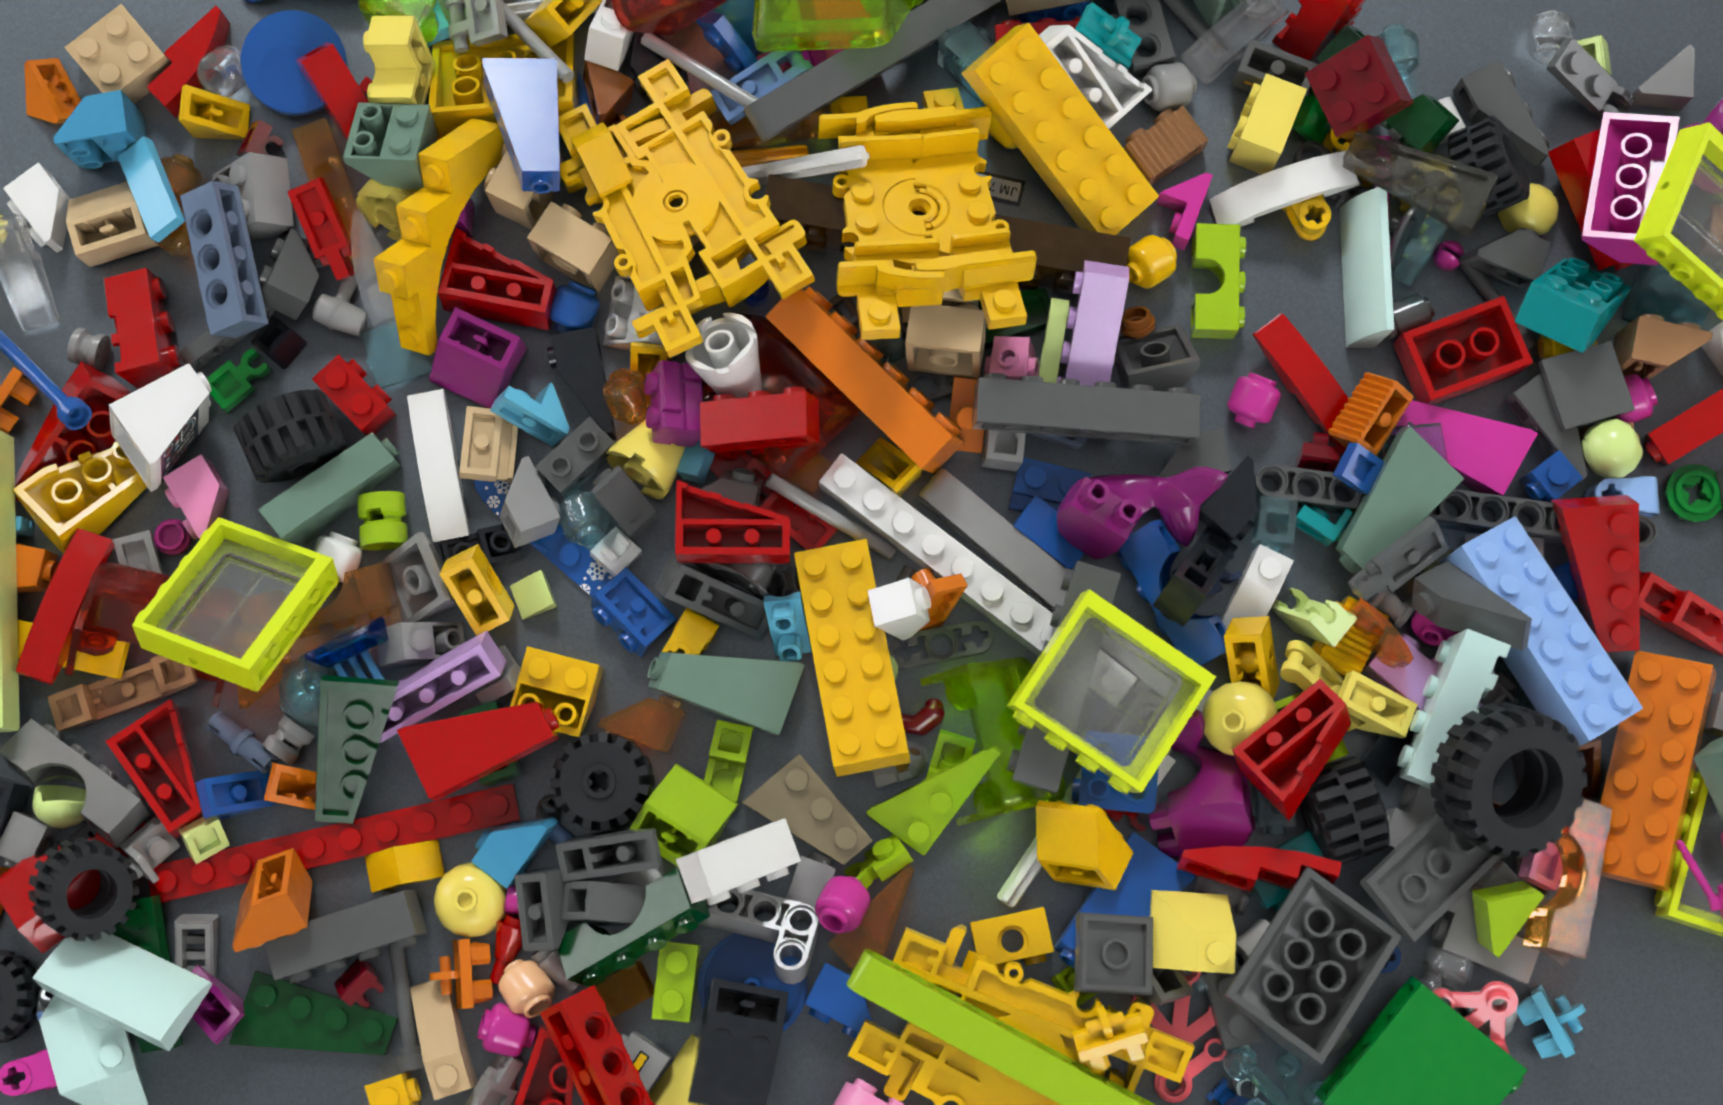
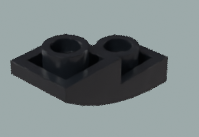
(492, 540)

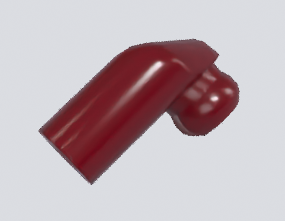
(925, 719)

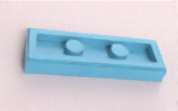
(151, 189)

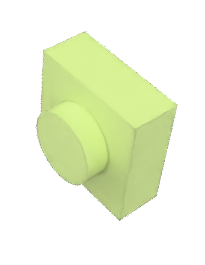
(204, 838)

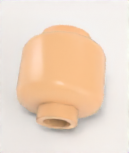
(526, 988)

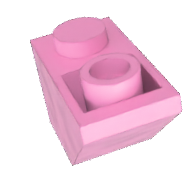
(198, 492)

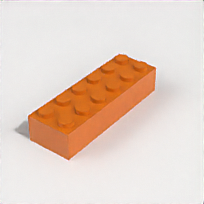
(871, 385)
(1655, 767)

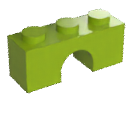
(1219, 251)

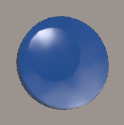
(270, 61)
(751, 963)

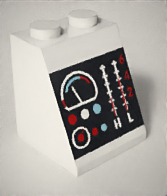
(161, 422)

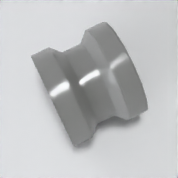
(88, 348)

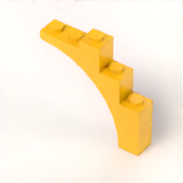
(426, 221)

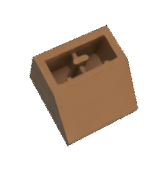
(1654, 345)

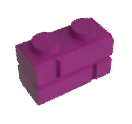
(674, 404)

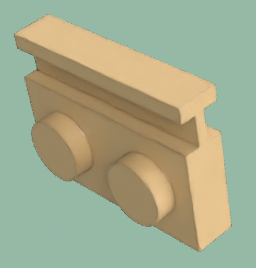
(487, 446)

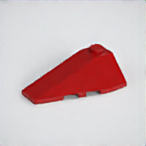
(15, 897)

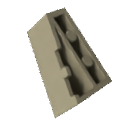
(810, 811)

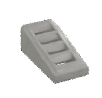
(210, 923)

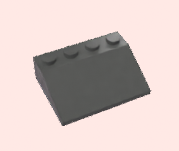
(1312, 968)

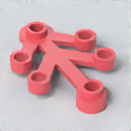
(1484, 1009)
(1190, 1034)

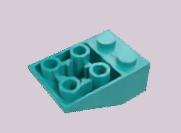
(1572, 303)

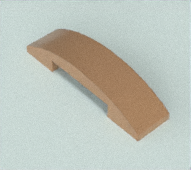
(113, 696)

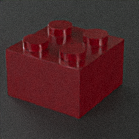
(1359, 87)

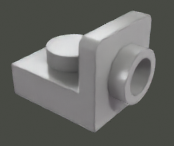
(503, 683)
(149, 848)

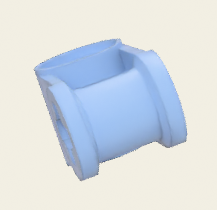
(1641, 489)

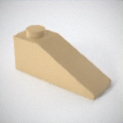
(442, 1041)

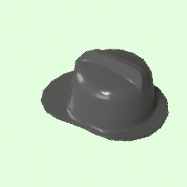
(750, 576)

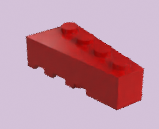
(1604, 562)

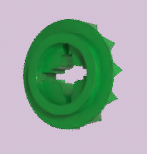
(1688, 477)

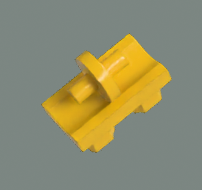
(1110, 1035)

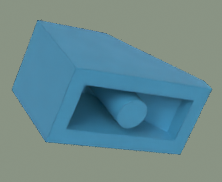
(512, 848)

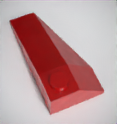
(61, 445)

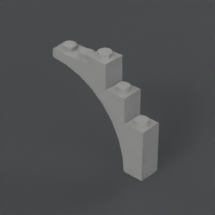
(1457, 929)

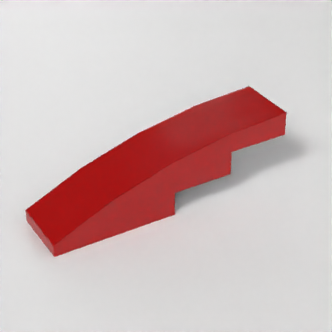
(1302, 372)
(805, 527)
(1681, 612)
(53, 625)
(1246, 864)

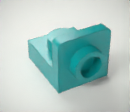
(1317, 525)

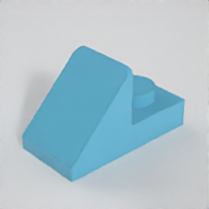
(538, 417)

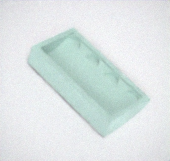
(1366, 269)
(124, 986)

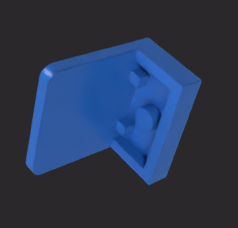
(730, 32)
(1095, 790)

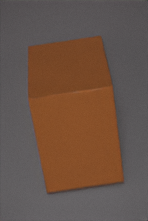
(607, 92)

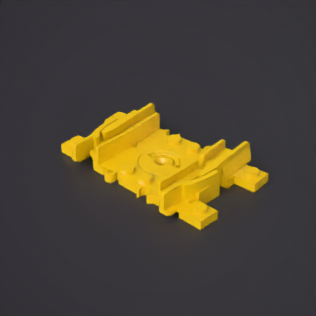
(675, 156)
(925, 165)
(1037, 1009)

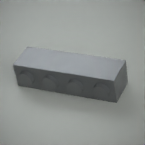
(347, 934)

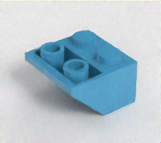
(100, 129)

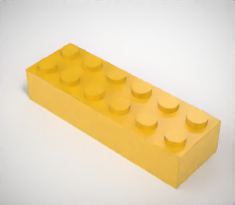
(1059, 132)
(851, 659)

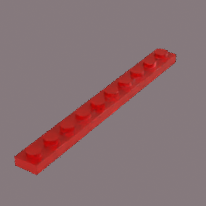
(342, 841)

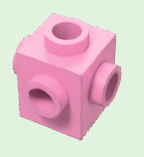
(1012, 357)

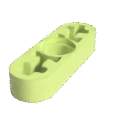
(1053, 339)

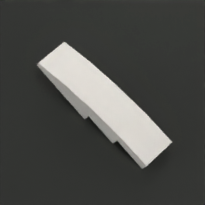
(438, 465)

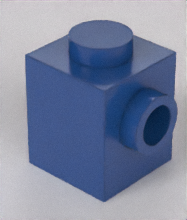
(1551, 478)

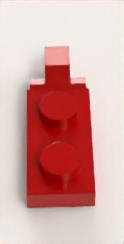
(323, 226)

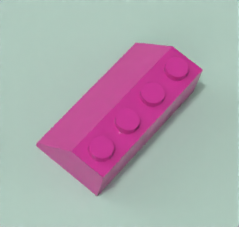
(1624, 177)

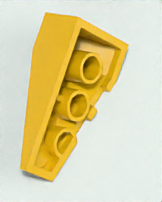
(80, 494)

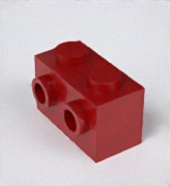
(355, 398)

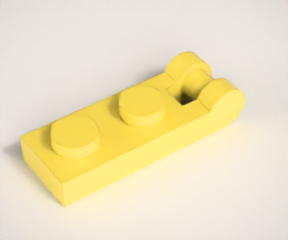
(1307, 667)

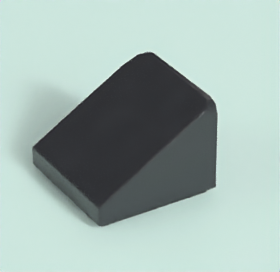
(279, 342)

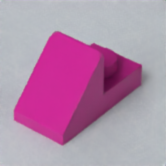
(1186, 199)

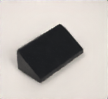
(1383, 756)

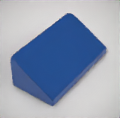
(1040, 525)

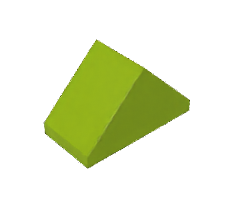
(1502, 913)

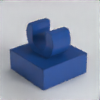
(1358, 468)

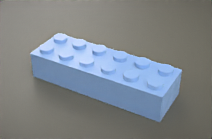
(1564, 663)

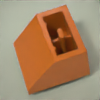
(273, 901)

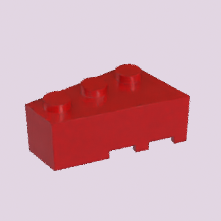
(1316, 25)
(141, 327)
(759, 422)
(1294, 746)

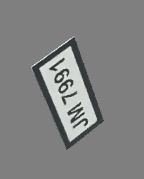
(1005, 188)

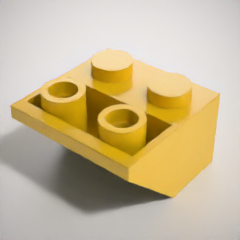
(559, 683)
(1080, 845)

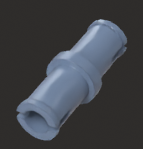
(241, 741)

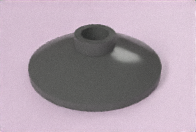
(1403, 230)

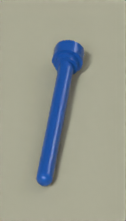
(70, 410)

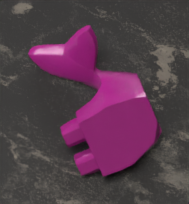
(1106, 508)
(1212, 807)

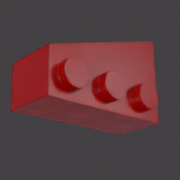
(494, 285)
(727, 531)
(161, 765)

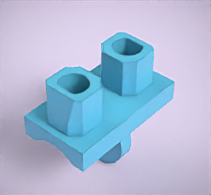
(787, 626)
(1556, 1039)

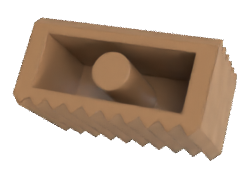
(1166, 144)

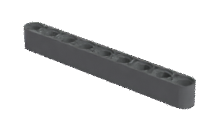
(857, 66)

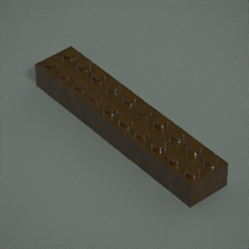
(1057, 247)

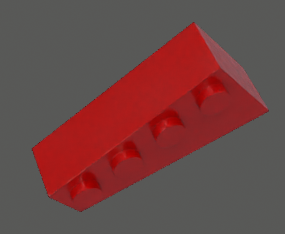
(546, 1076)

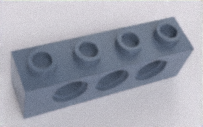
(224, 259)

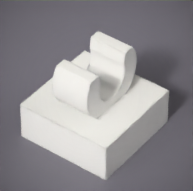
(615, 552)

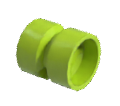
(381, 533)

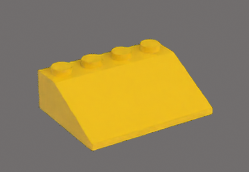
(458, 84)

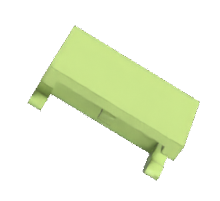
(1315, 619)

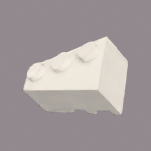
(1100, 80)
(739, 862)

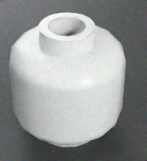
(342, 550)

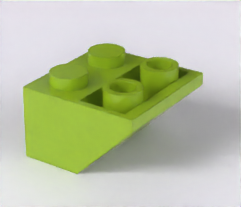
(684, 814)

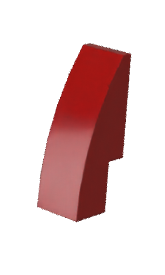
(185, 56)

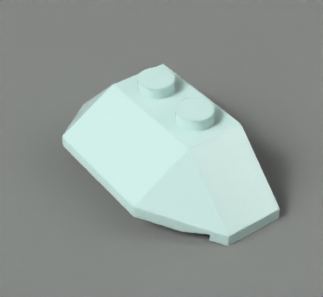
(90, 1057)

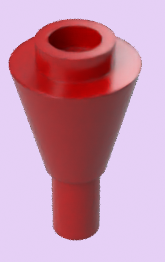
(507, 945)

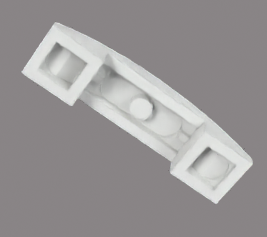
(1283, 188)

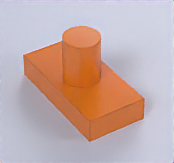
(962, 414)
(943, 594)

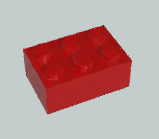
(1462, 352)

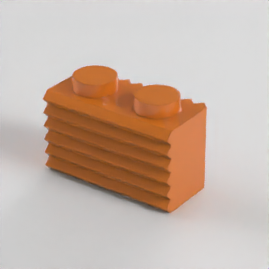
(1371, 413)

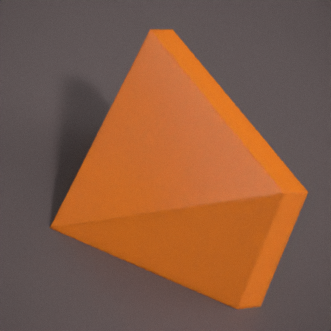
(49, 91)
(291, 786)

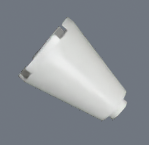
(728, 355)

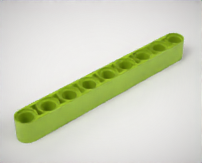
(983, 1035)

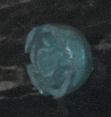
(301, 690)

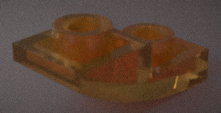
(1388, 643)

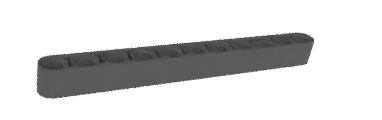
(1467, 502)

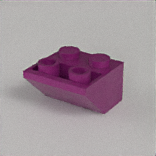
(475, 358)

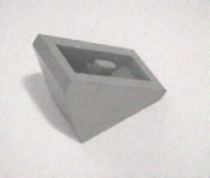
(1671, 85)

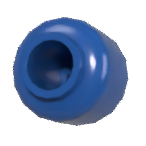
(574, 307)

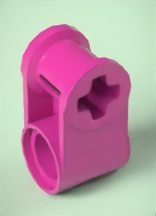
(37, 1072)

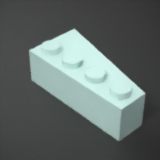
(1456, 689)

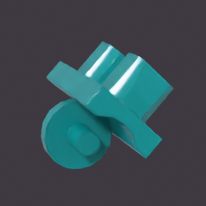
(1109, 34)

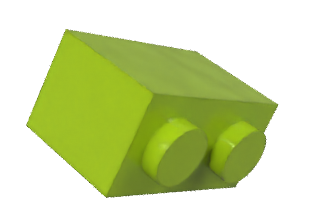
(676, 982)

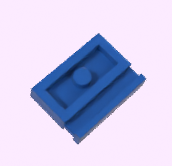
(1045, 480)

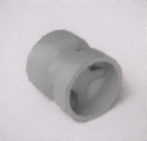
(294, 733)

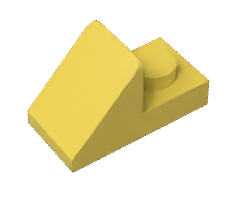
(1376, 706)

